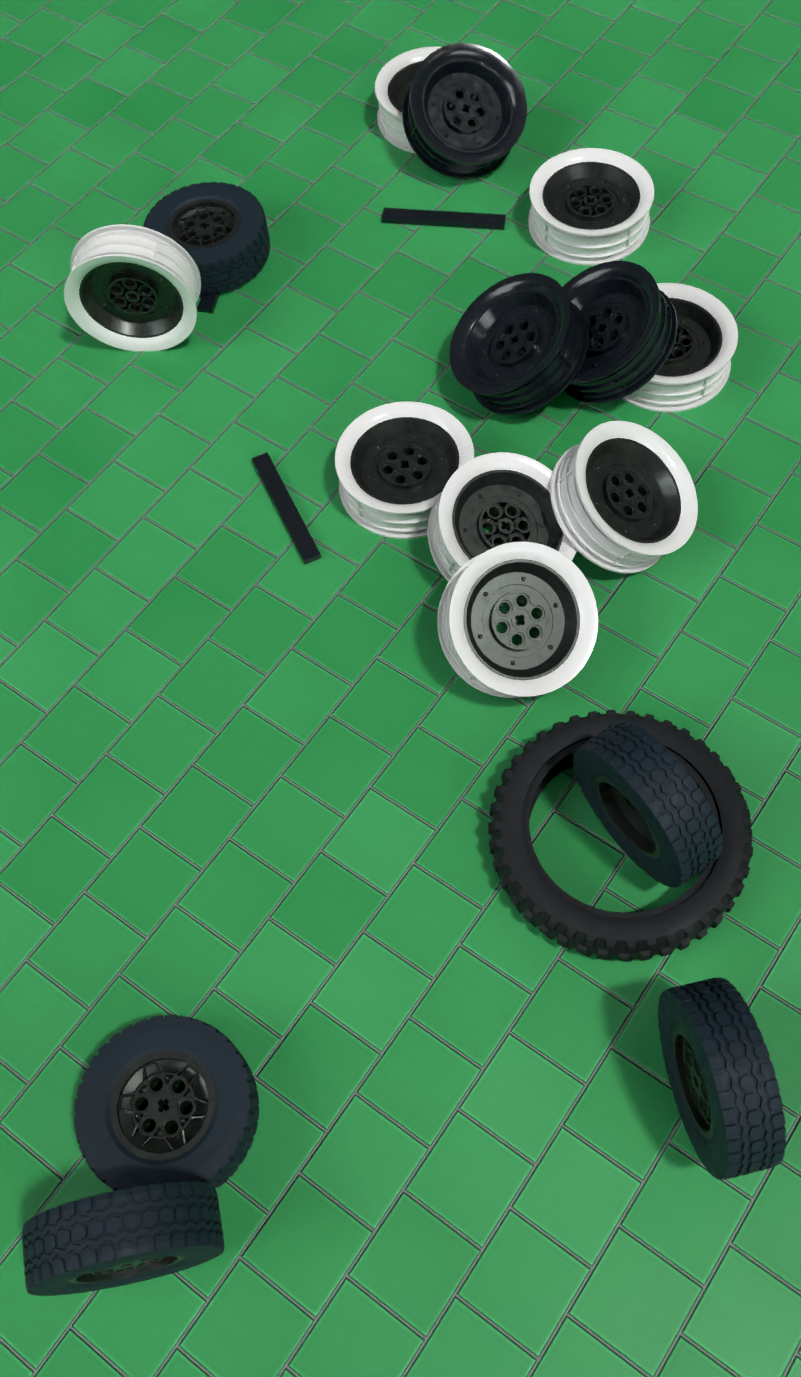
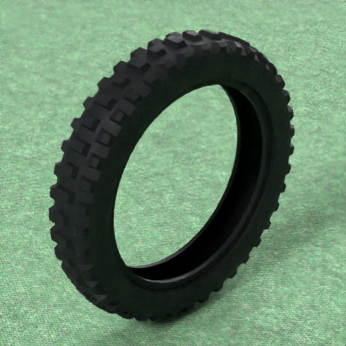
(595, 929)

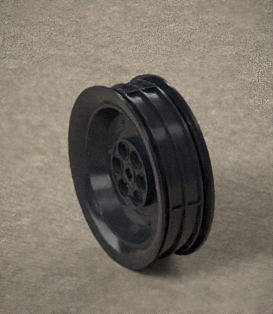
(471, 74)
(628, 327)
(519, 344)

